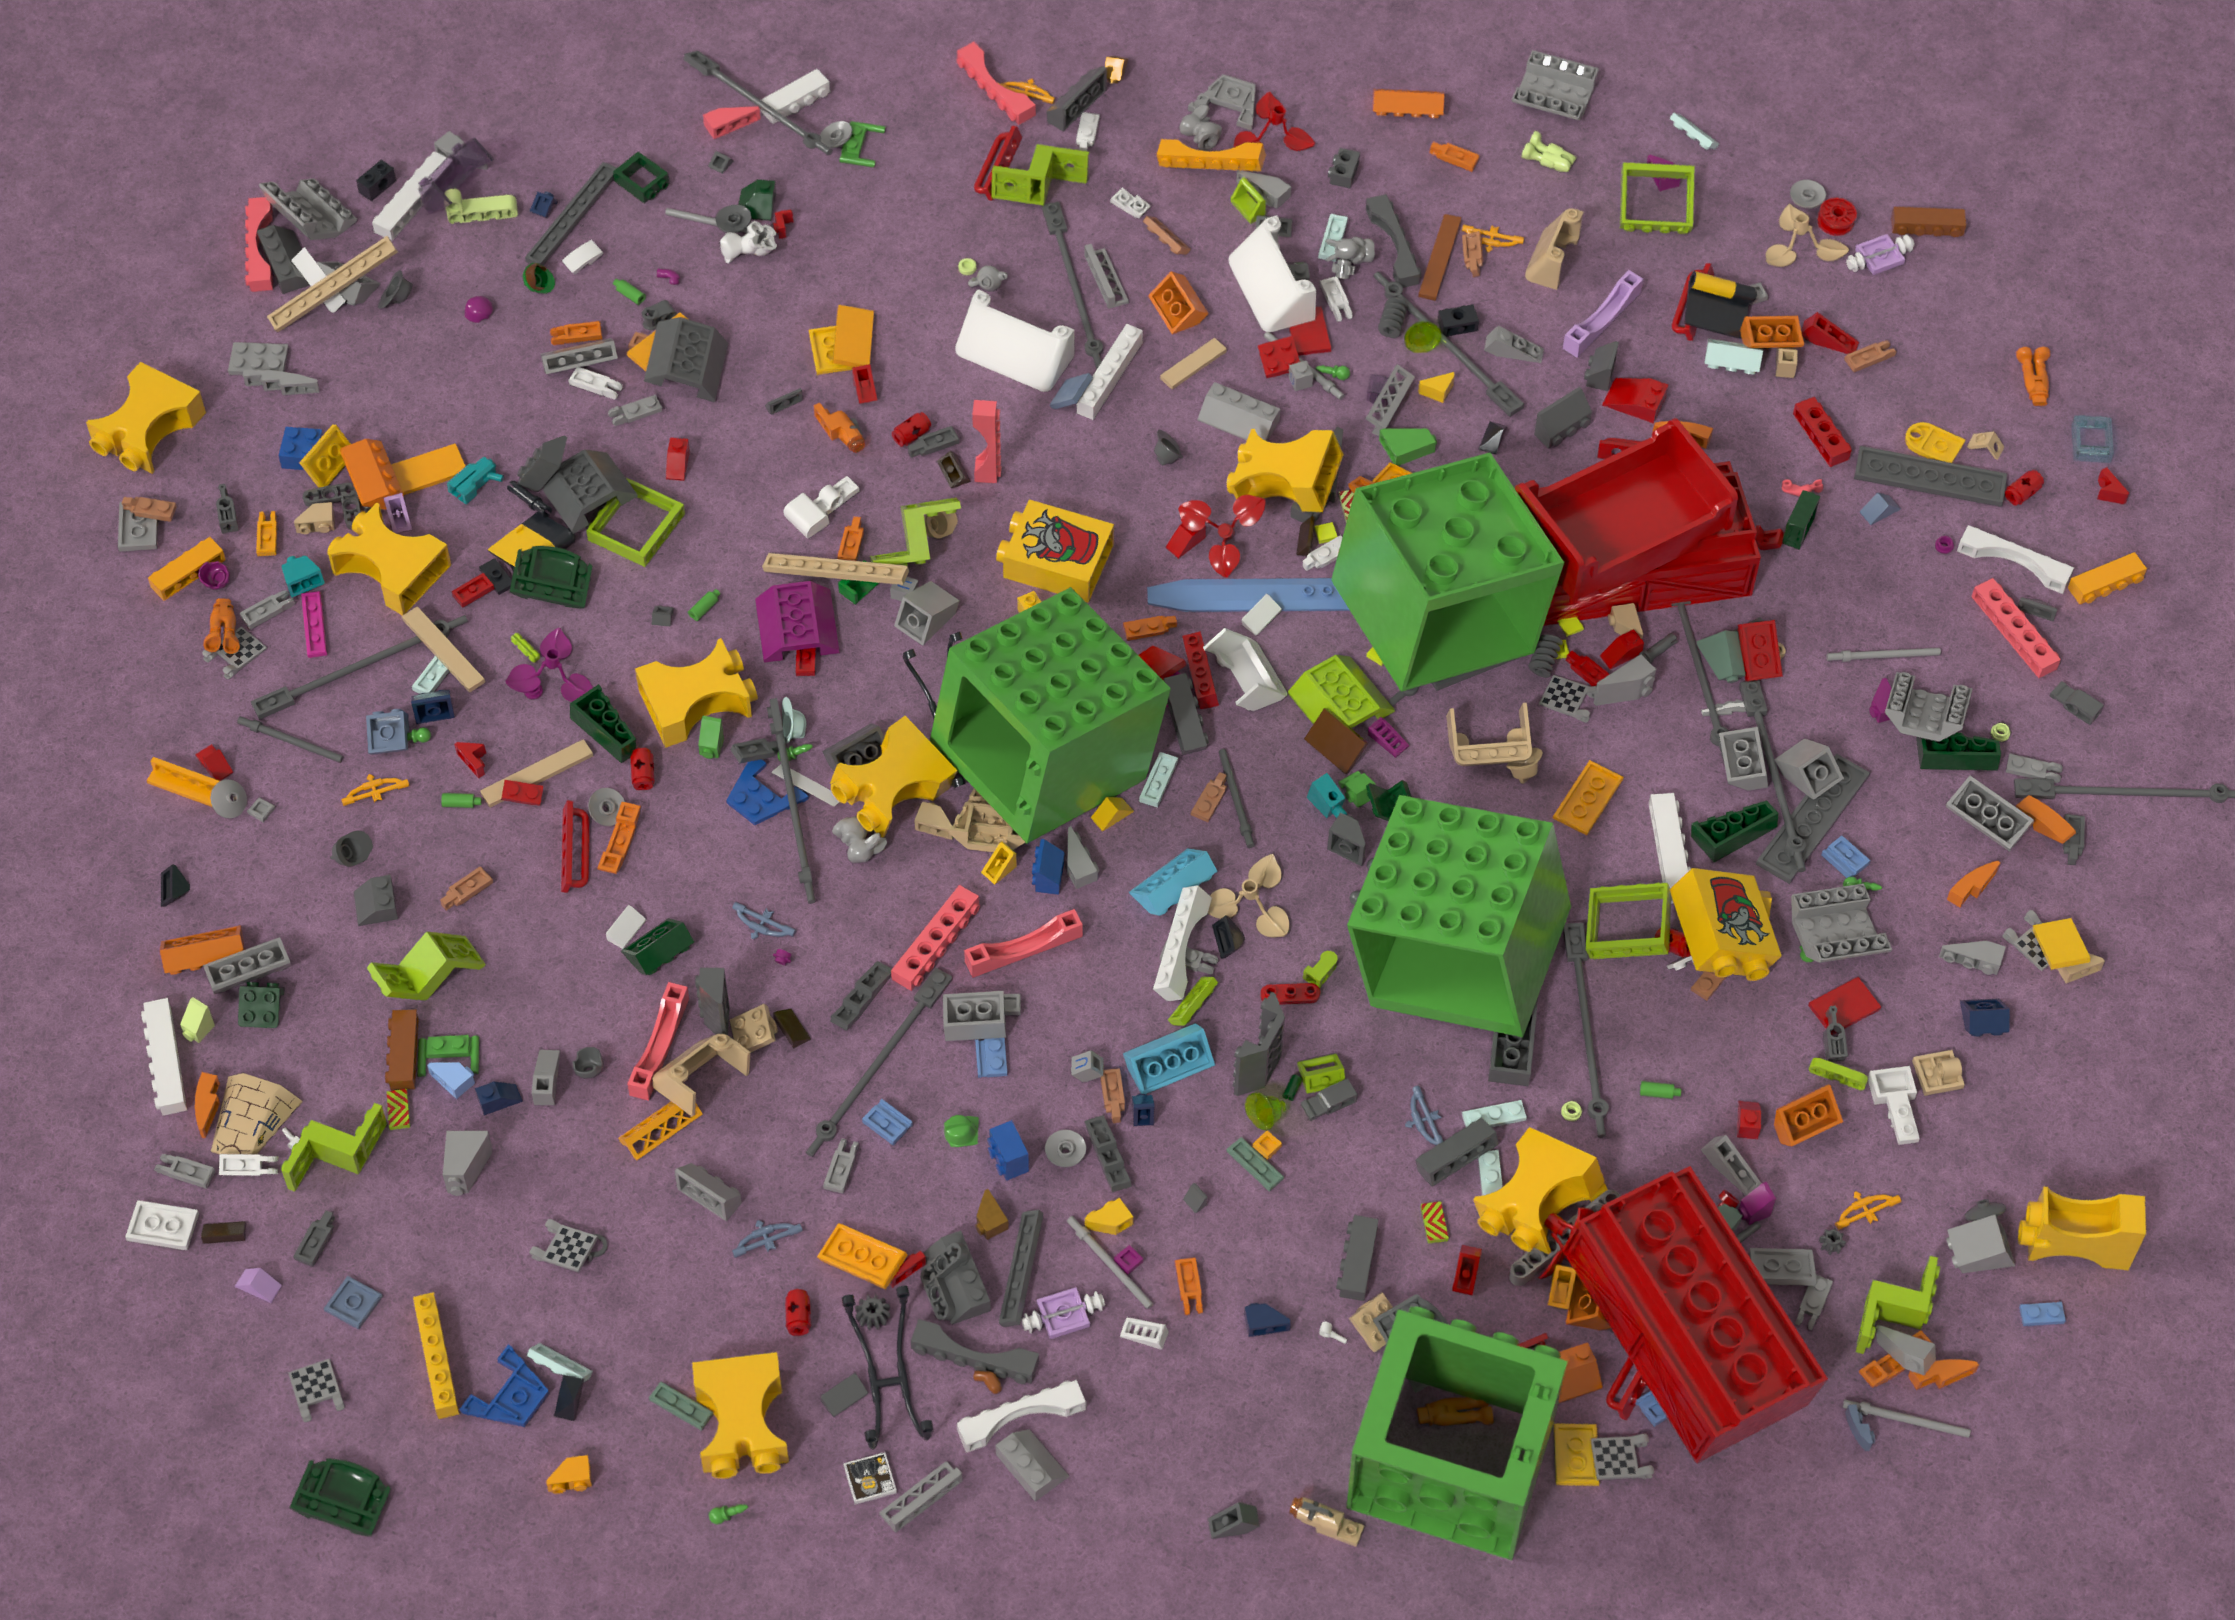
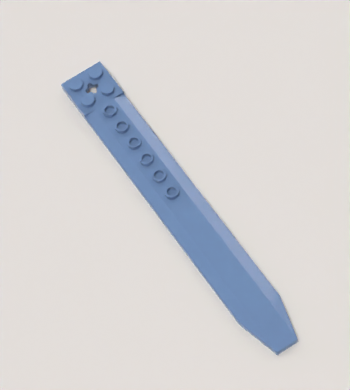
(1244, 594)

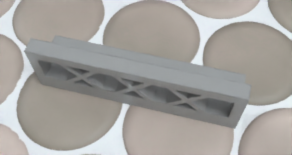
(1102, 279)
(1393, 399)
(923, 1500)

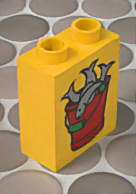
(1056, 549)
(1725, 923)

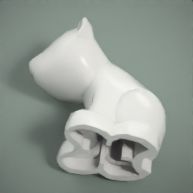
(758, 241)

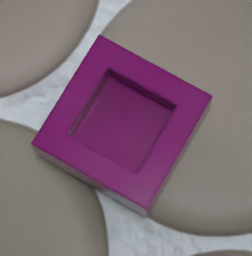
(1128, 1259)

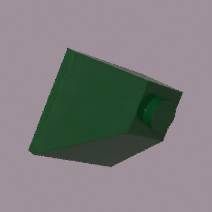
(759, 199)

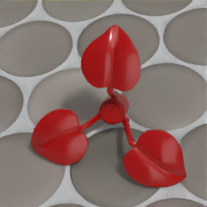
(1271, 108)
(1226, 557)
(1559, 1227)

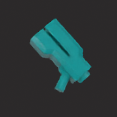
(473, 478)

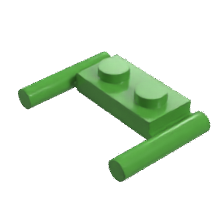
(852, 148)
(448, 1047)

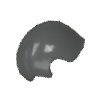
(588, 1058)

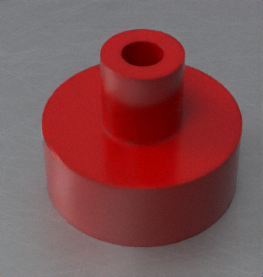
(1728, 1199)

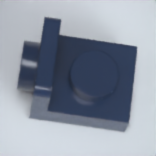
(542, 204)

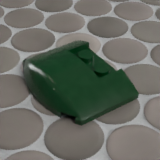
(551, 576)
(341, 1495)

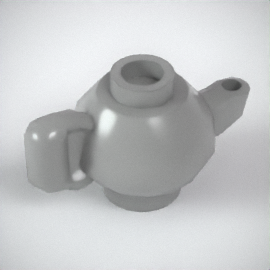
(988, 278)

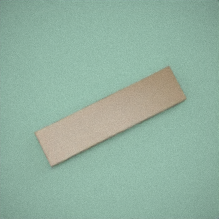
(1193, 363)

